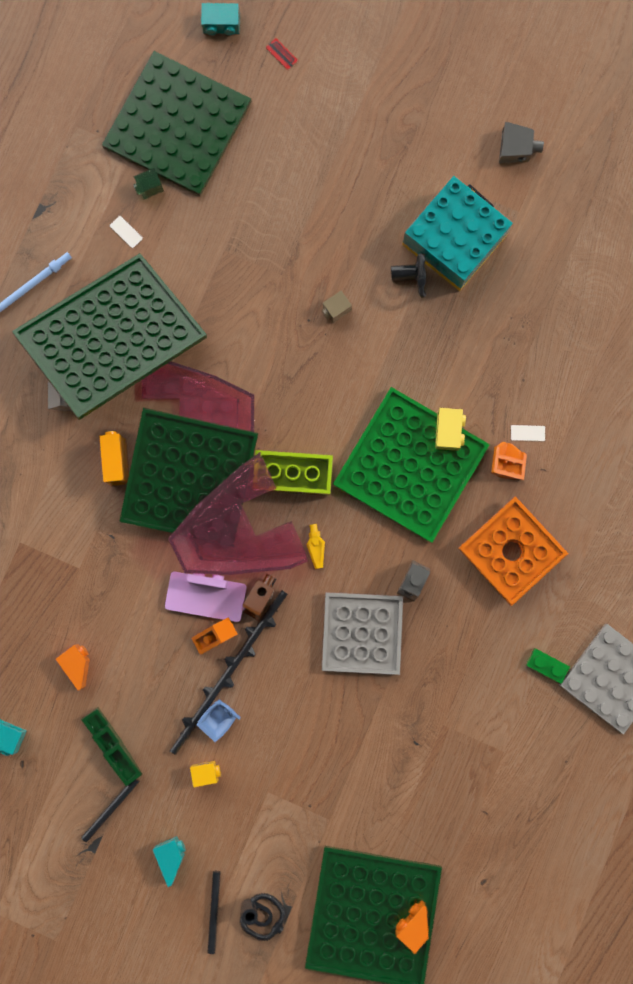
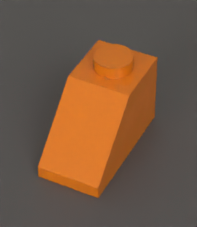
(214, 636)
(75, 665)

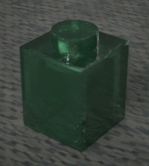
(148, 184)

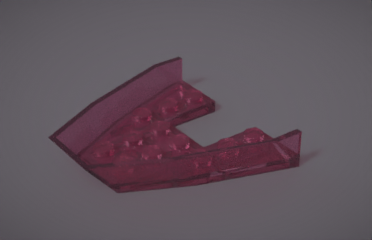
(201, 395)
(221, 538)

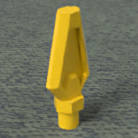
(316, 547)

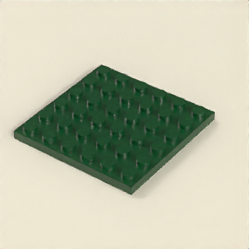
(176, 123)
(179, 465)
(358, 912)

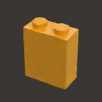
(114, 459)

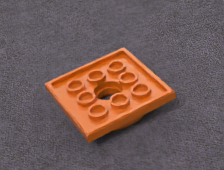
(538, 551)

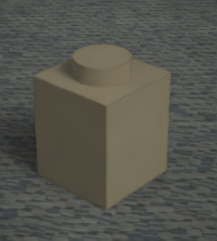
(336, 307)

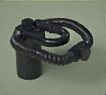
(412, 272)
(249, 916)

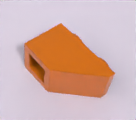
(414, 929)

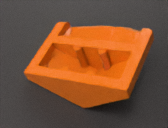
(508, 461)

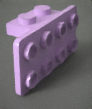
(205, 596)

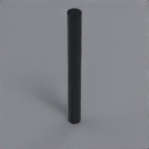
(109, 810)
(214, 912)

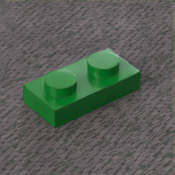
(547, 665)

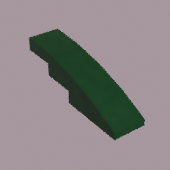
(111, 746)

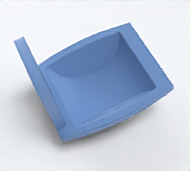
(217, 720)

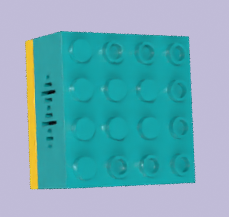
(457, 233)

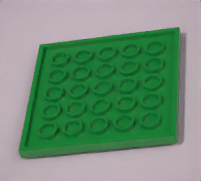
(402, 471)

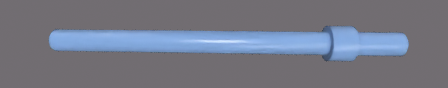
(54, 266)

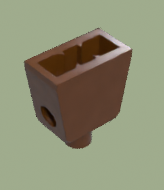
(255, 604)

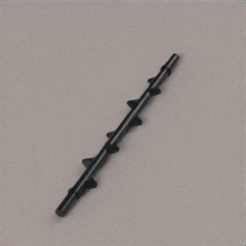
(232, 663)

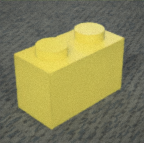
(449, 429)

